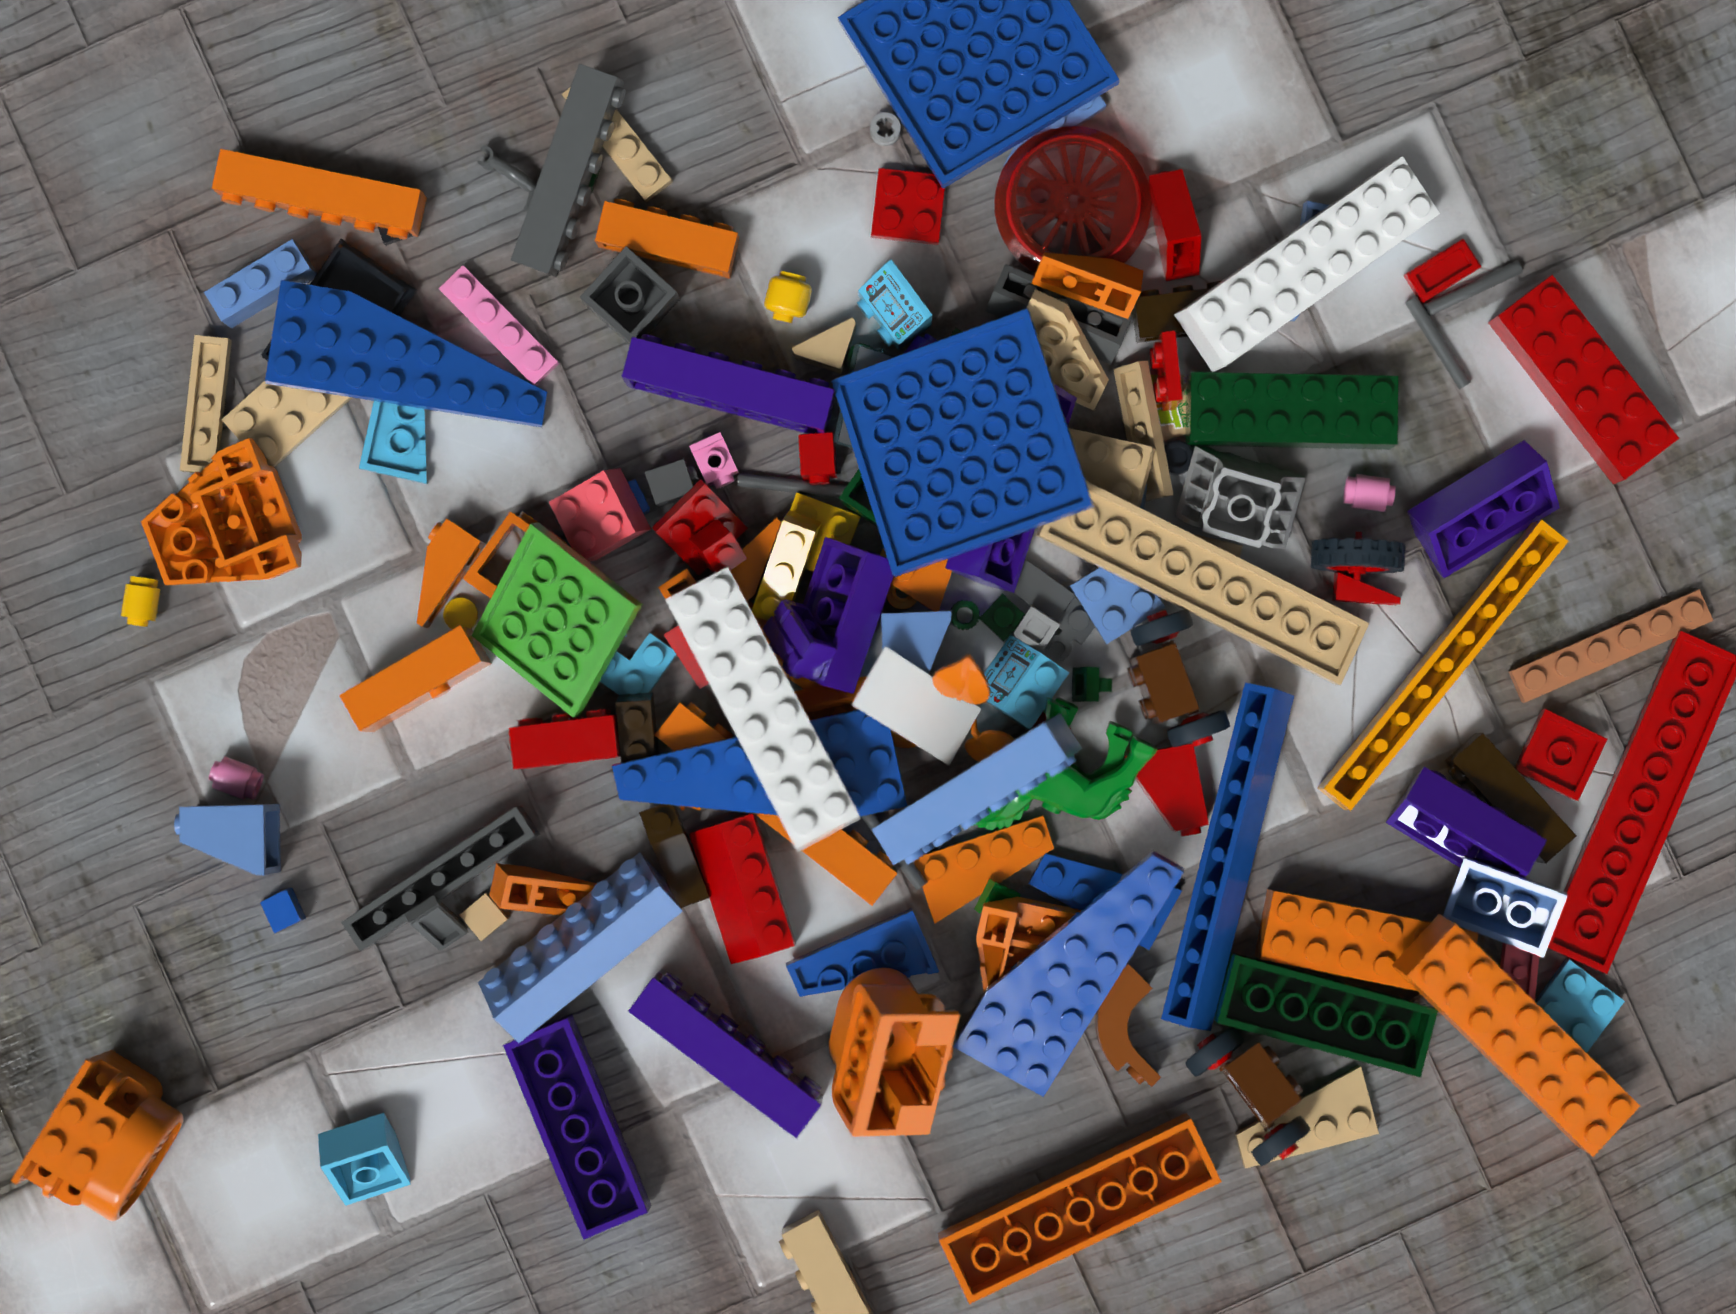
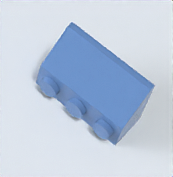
(1504, 906)

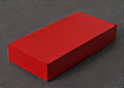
(1442, 271)

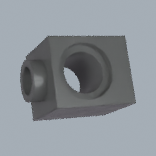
(671, 482)

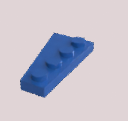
(1080, 883)
(887, 944)

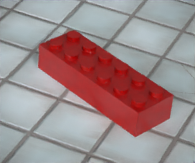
(1583, 380)

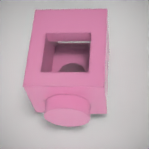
(711, 447)

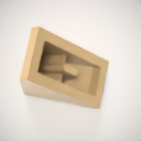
(828, 348)

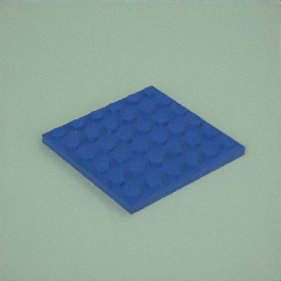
(977, 72)
(962, 443)

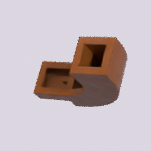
(1112, 1025)

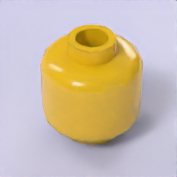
(788, 296)

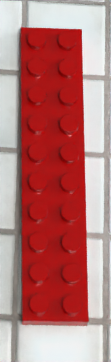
(1643, 800)

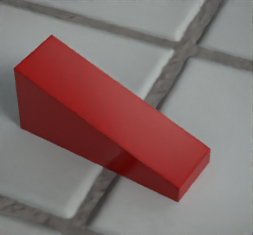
(1349, 590)
(682, 649)

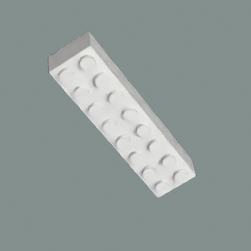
(1307, 264)
(763, 709)

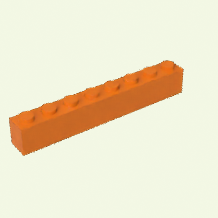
(839, 853)

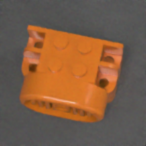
(889, 1054)
(103, 1138)

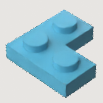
(642, 670)

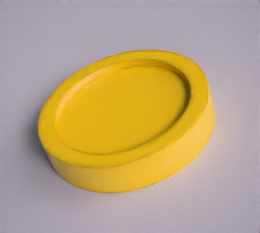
(460, 612)

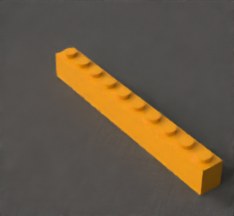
(1442, 664)

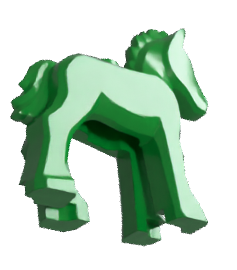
(1073, 790)

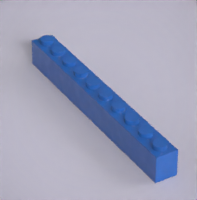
(1227, 857)

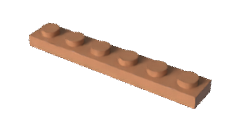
(1610, 646)

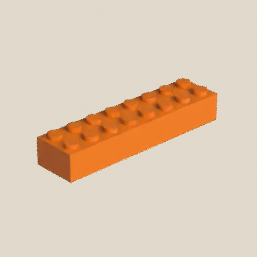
(1515, 1035)
(1078, 1208)

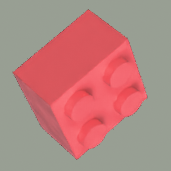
(600, 515)

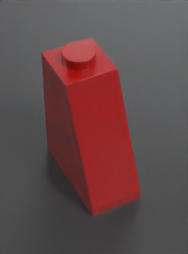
(1175, 225)
(1175, 788)

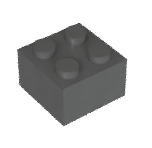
(630, 296)

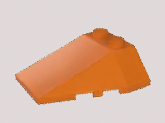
(1012, 931)

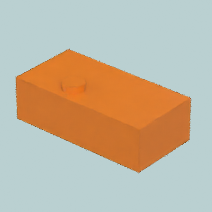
(415, 679)

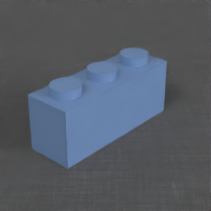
(259, 283)

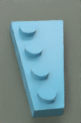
(396, 442)

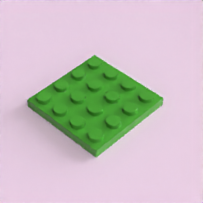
(556, 619)

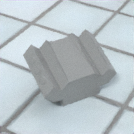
(1240, 498)

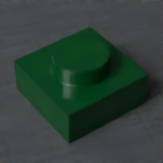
(1002, 617)

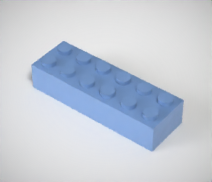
(970, 794)
(579, 947)

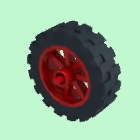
(1358, 556)

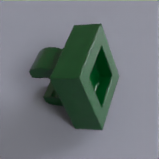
(1087, 684)

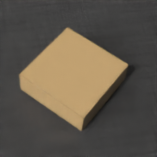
(484, 917)

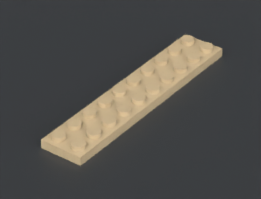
(1211, 583)

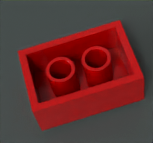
(564, 740)

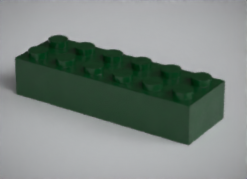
(1291, 410)
(1325, 1014)

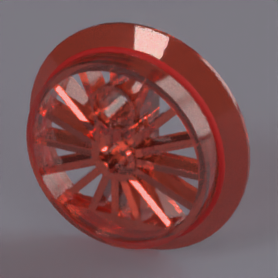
(1130, 209)

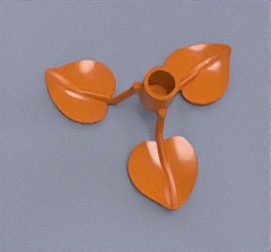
(967, 683)

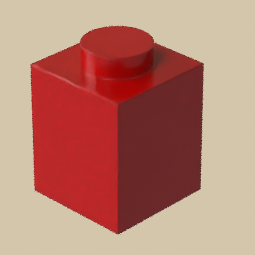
(817, 457)
(717, 547)

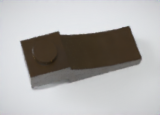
(674, 854)

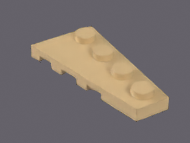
(1334, 1112)

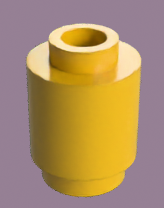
(140, 601)

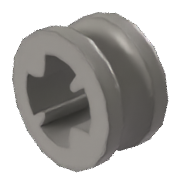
(895, 128)

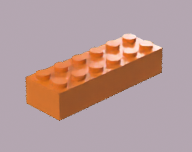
(1337, 937)

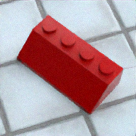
(743, 889)

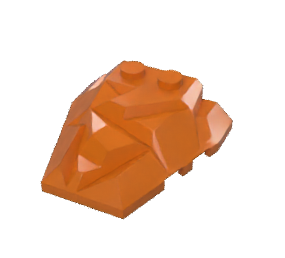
(226, 523)

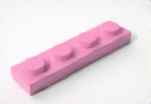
(498, 326)

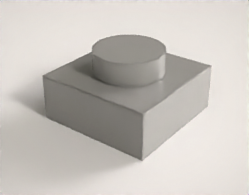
(1036, 629)

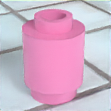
(1369, 492)
(236, 778)

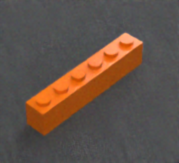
(318, 193)

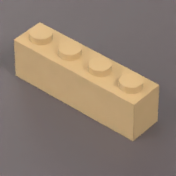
(822, 1267)

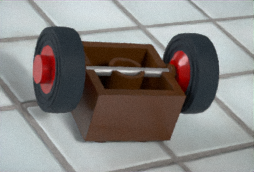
(1166, 684)
(1260, 1087)

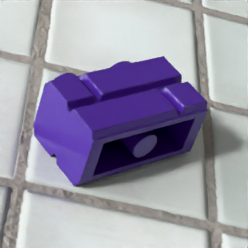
(798, 640)

